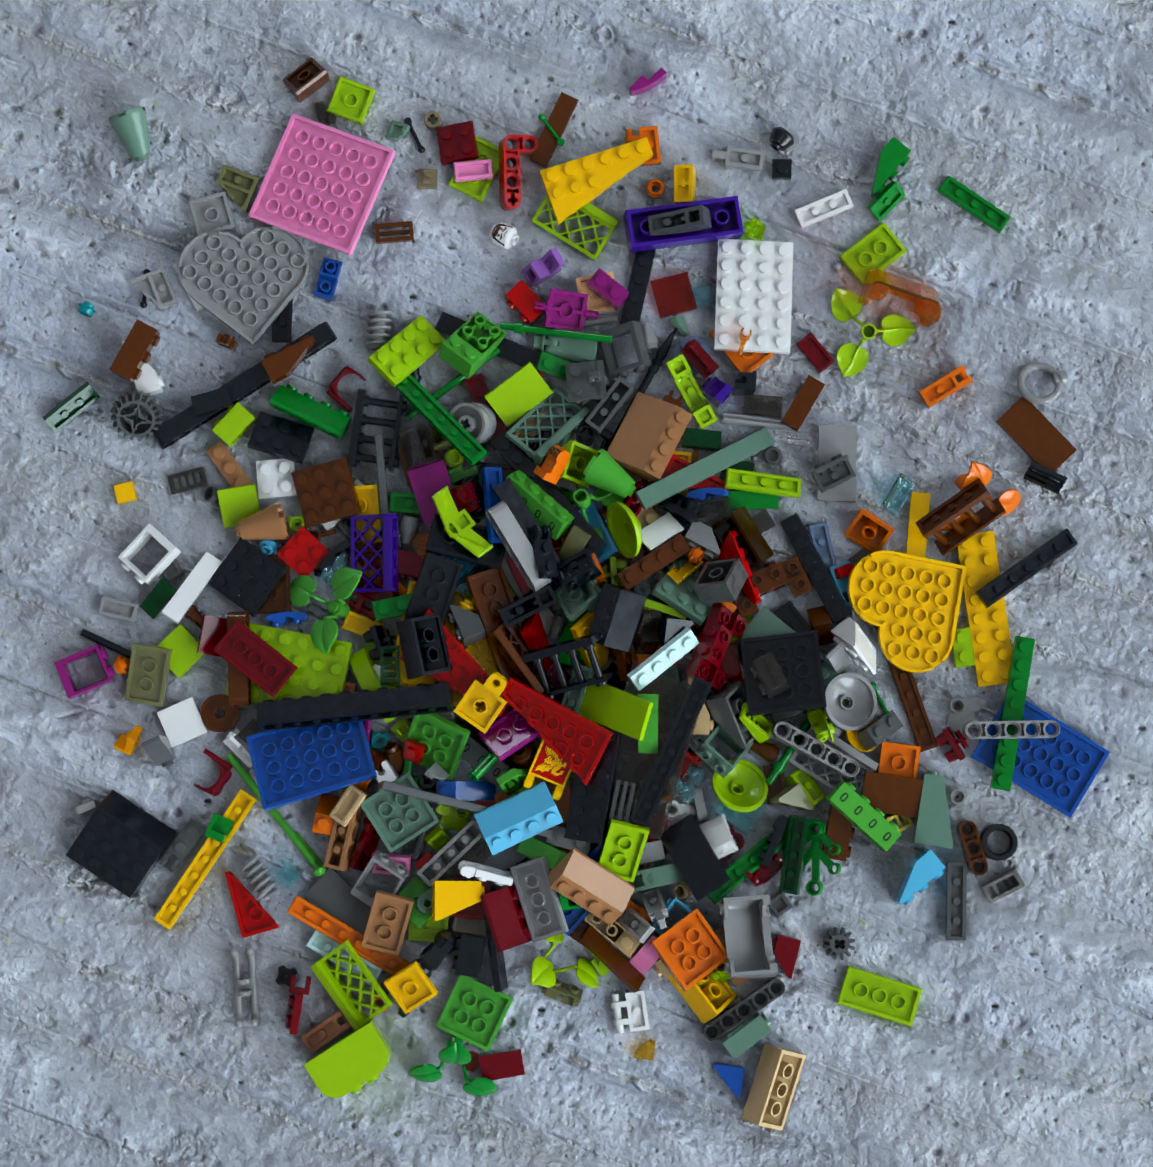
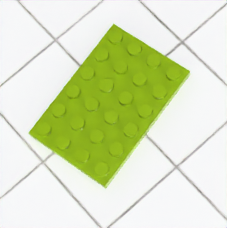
(316, 671)

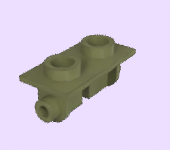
(570, 993)

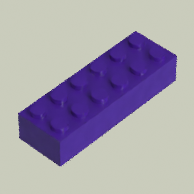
(724, 217)

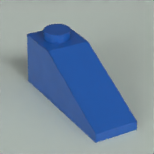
(466, 790)

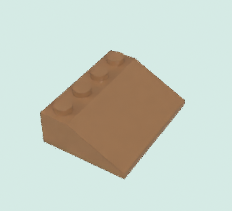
(648, 436)

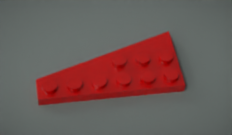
(463, 666)
(564, 730)

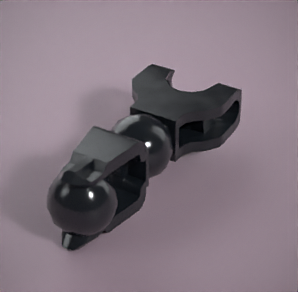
(432, 956)

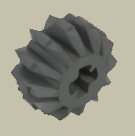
(839, 936)

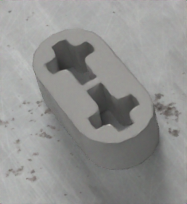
(700, 805)

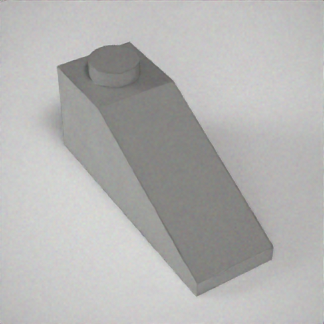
(837, 659)

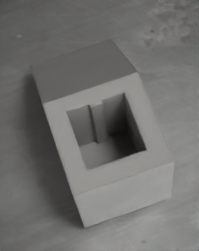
(702, 536)

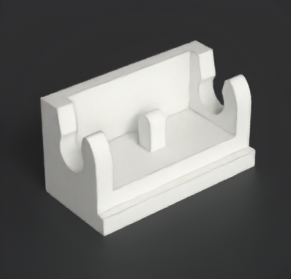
(388, 775)

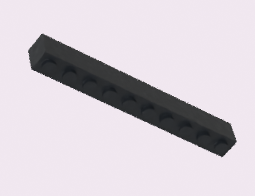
(355, 706)

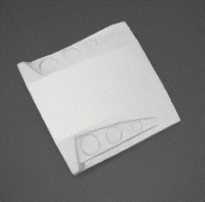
(719, 836)

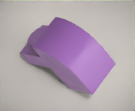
(543, 268)

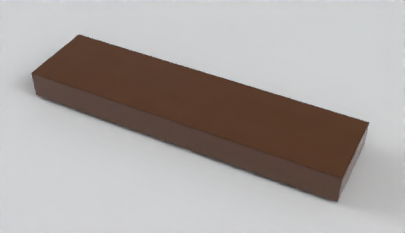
(558, 121)
(612, 959)

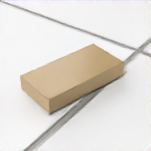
(347, 805)

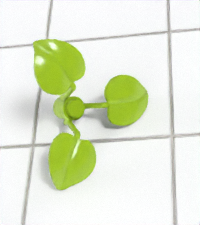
(852, 358)
(544, 975)

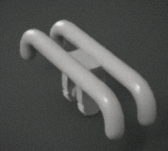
(245, 987)

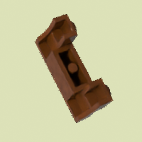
(772, 578)

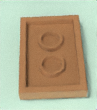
(387, 923)

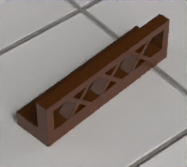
(513, 658)

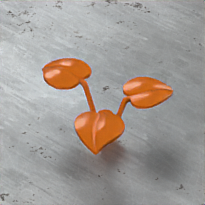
(1009, 499)

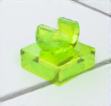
(755, 229)

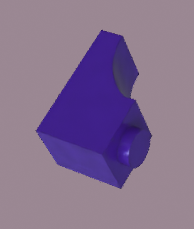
(716, 391)

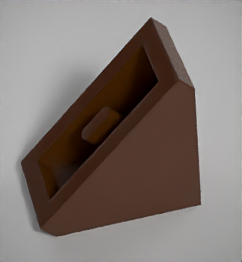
(821, 621)

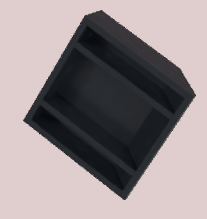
(121, 844)

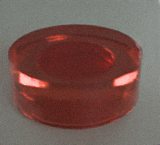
(474, 1063)

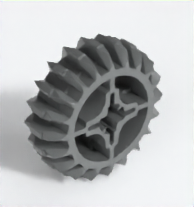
(140, 400)

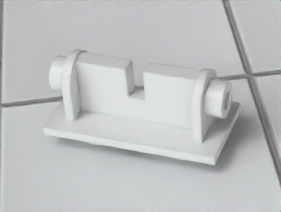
(239, 747)

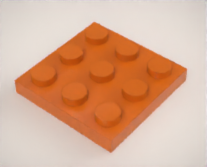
(690, 949)

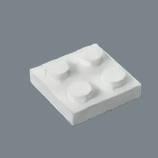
(275, 479)

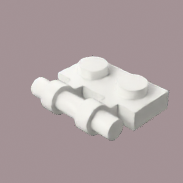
(636, 1011)

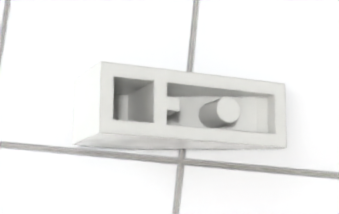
(149, 381)

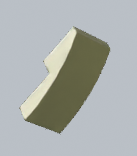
(574, 543)

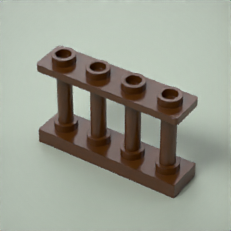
(955, 507)

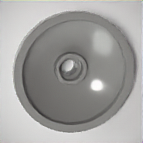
(859, 699)

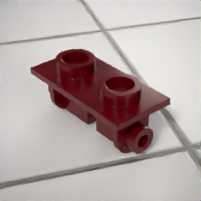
(699, 358)

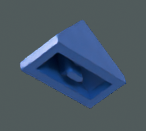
(731, 1075)

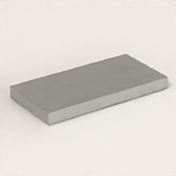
(831, 442)
(538, 900)

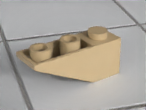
(615, 934)

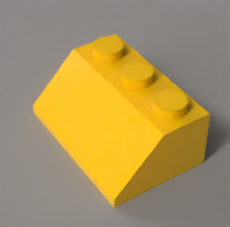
(706, 996)

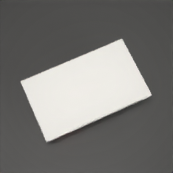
(660, 531)

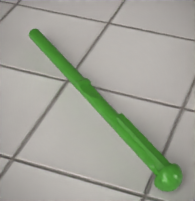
(295, 837)

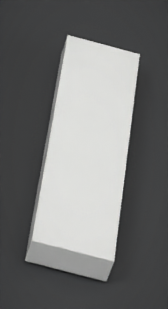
(191, 587)

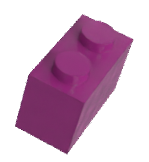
(607, 289)

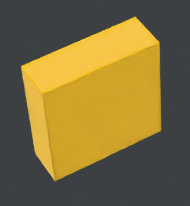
(125, 492)

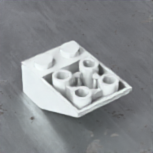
(856, 644)

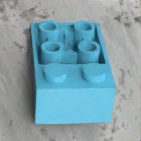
(920, 871)

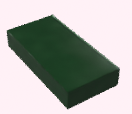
(701, 439)
(158, 598)

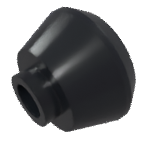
(781, 139)

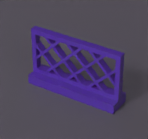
(389, 550)

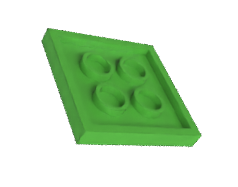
(443, 741)
(474, 1012)

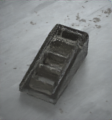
(203, 477)

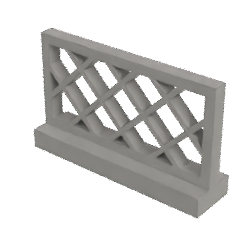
(841, 746)

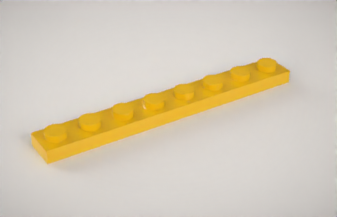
(203, 863)

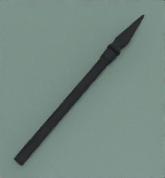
(652, 370)

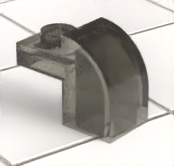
(646, 637)

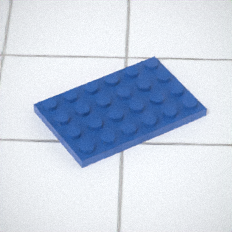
(309, 761)
(1049, 768)

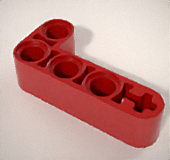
(515, 172)

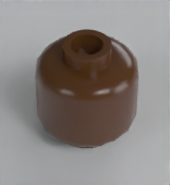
(524, 756)

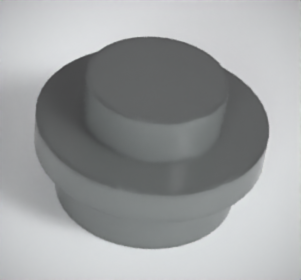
(772, 456)

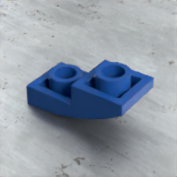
(328, 279)
(704, 493)
(281, 618)

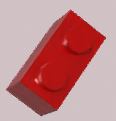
(522, 300)

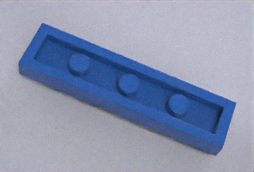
(491, 478)

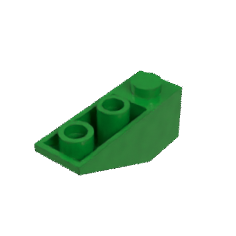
(889, 160)

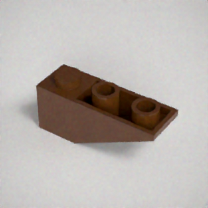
(286, 361)

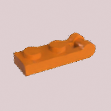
(945, 387)

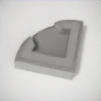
(436, 772)

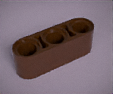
(979, 854)

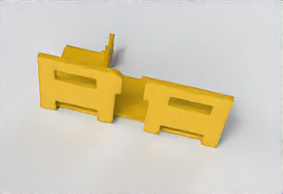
(682, 574)

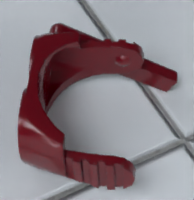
(332, 391)
(225, 775)
(762, 875)

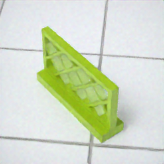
(588, 210)
(341, 992)

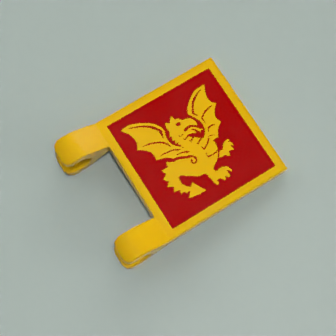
(550, 768)

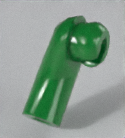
(408, 767)

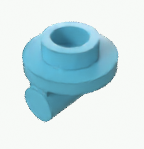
(269, 547)

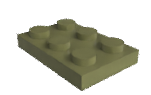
(148, 674)

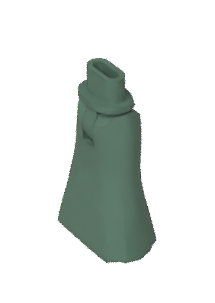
(568, 348)

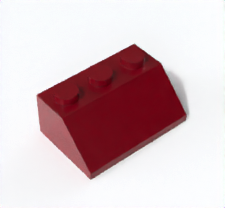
(506, 918)

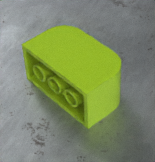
(350, 1061)

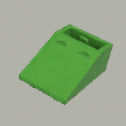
(471, 344)

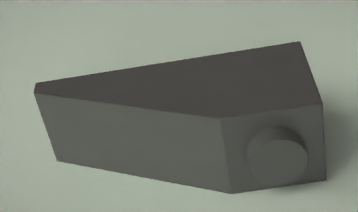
(680, 221)
(159, 750)

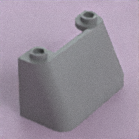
(748, 937)

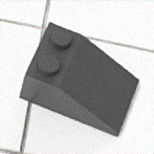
(726, 709)

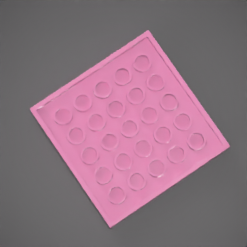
(322, 184)

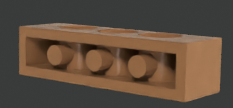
(343, 842)

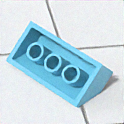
(518, 818)

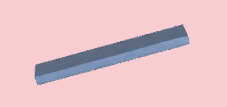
(821, 538)

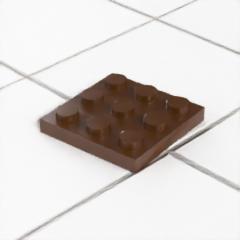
(326, 492)

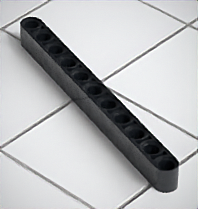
(239, 389)

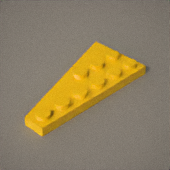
(585, 178)

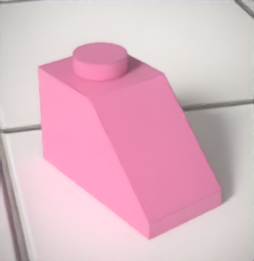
(645, 956)

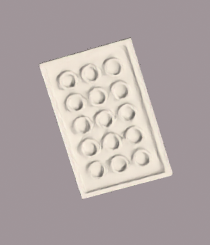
(753, 295)

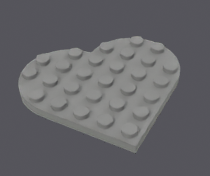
(245, 278)

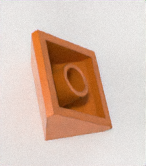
(869, 531)

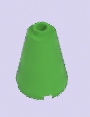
(608, 475)

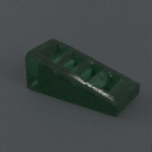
(386, 678)

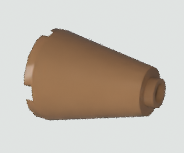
(265, 524)

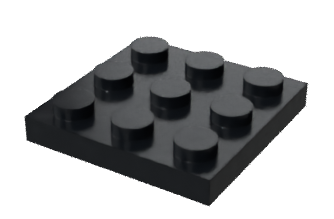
(247, 576)

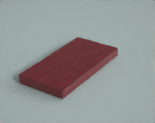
(255, 658)

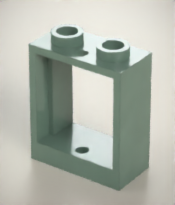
(713, 758)
(746, 1034)

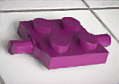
(565, 310)

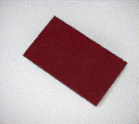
(502, 1065)

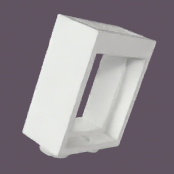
(137, 544)

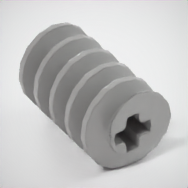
(377, 330)
(259, 878)

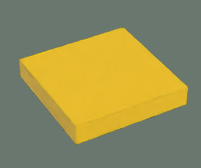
(410, 987)

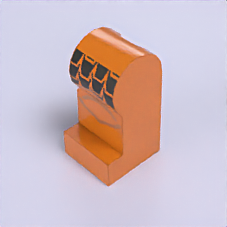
(553, 465)

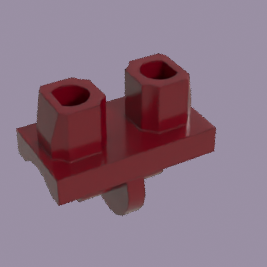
(955, 753)

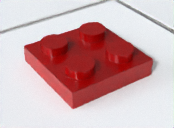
(303, 552)

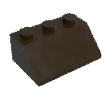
(748, 537)

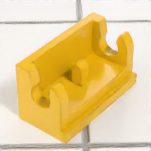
(684, 183)

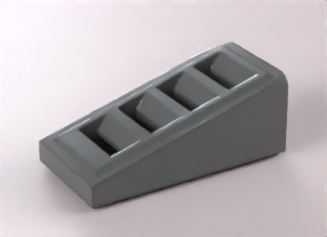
(1020, 884)

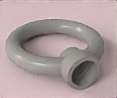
(1058, 377)

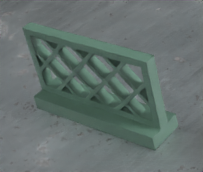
(562, 434)

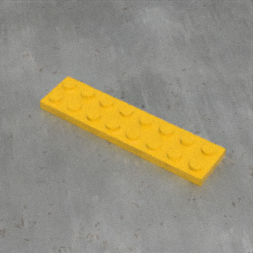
(987, 625)

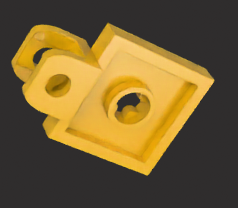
(490, 695)

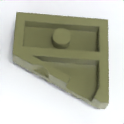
(238, 186)

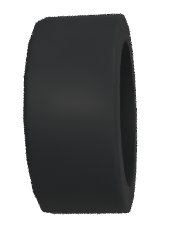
(1012, 839)

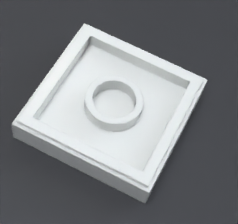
(182, 722)

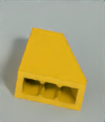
(454, 896)

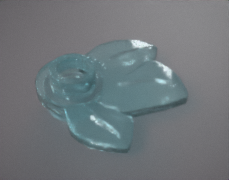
(329, 571)

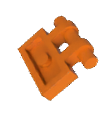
(652, 134)

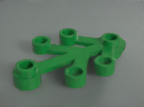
(817, 854)

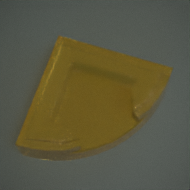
(646, 1050)

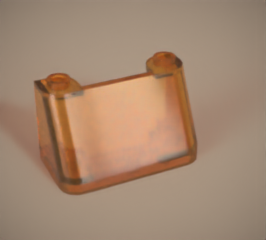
(879, 283)

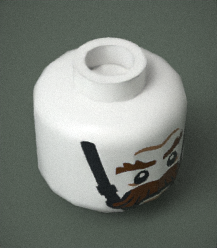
(503, 235)

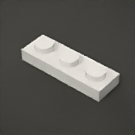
(823, 208)

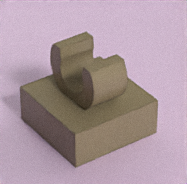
(427, 178)

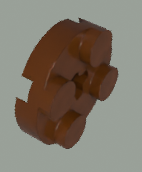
(210, 718)

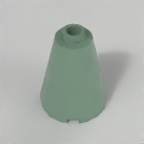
(133, 132)

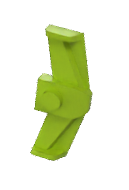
(459, 524)

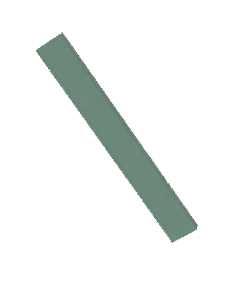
(704, 468)

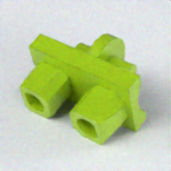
(615, 565)

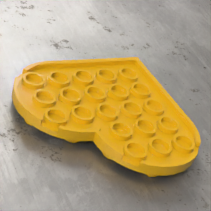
(911, 604)

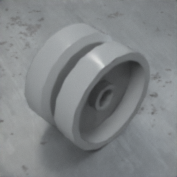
(476, 419)

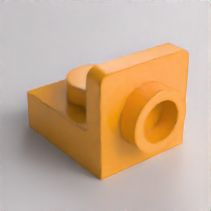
(128, 742)

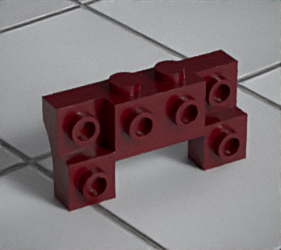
(713, 643)

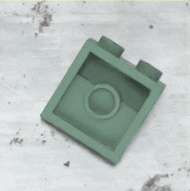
(579, 600)

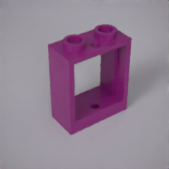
(67, 680)

